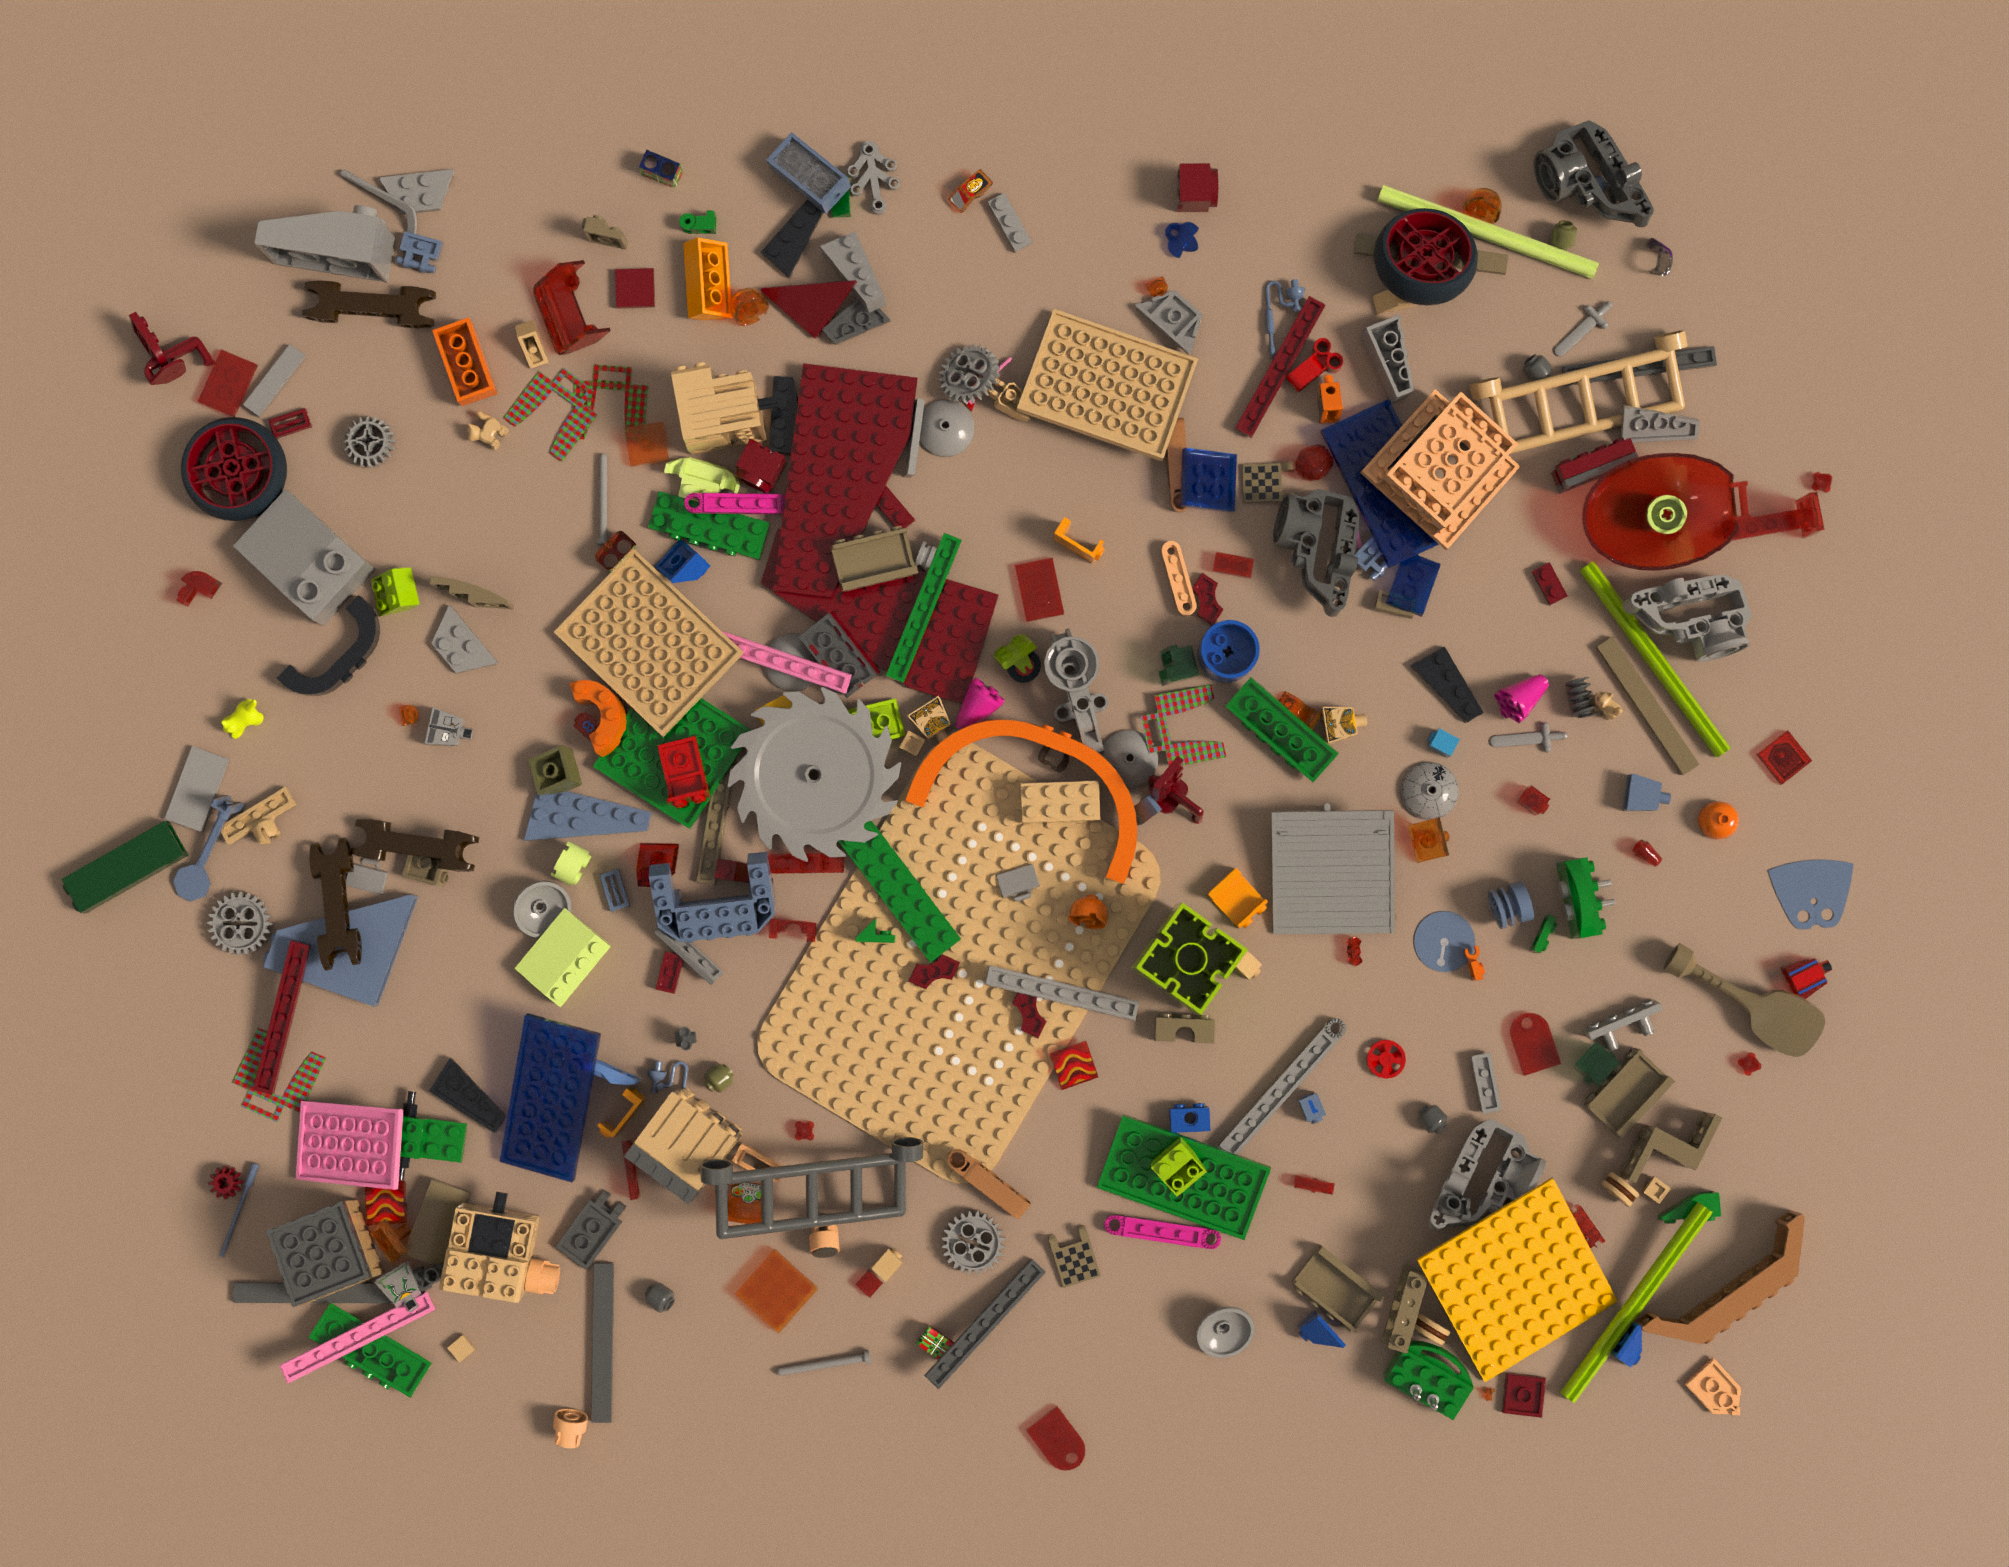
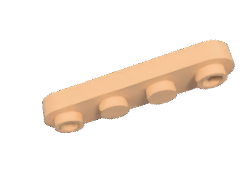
(1178, 578)

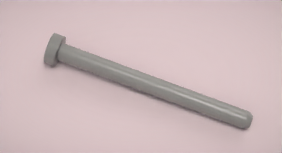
(602, 500)
(866, 1357)

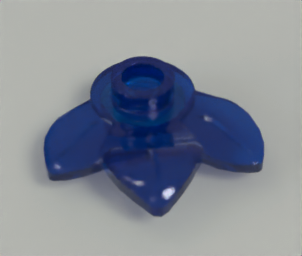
(1184, 240)

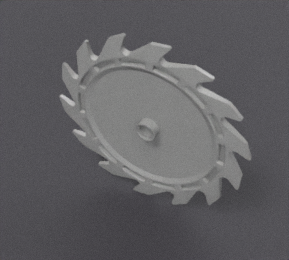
(780, 780)

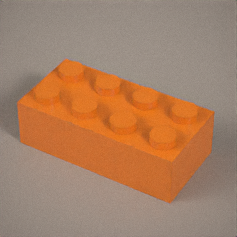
(465, 362)

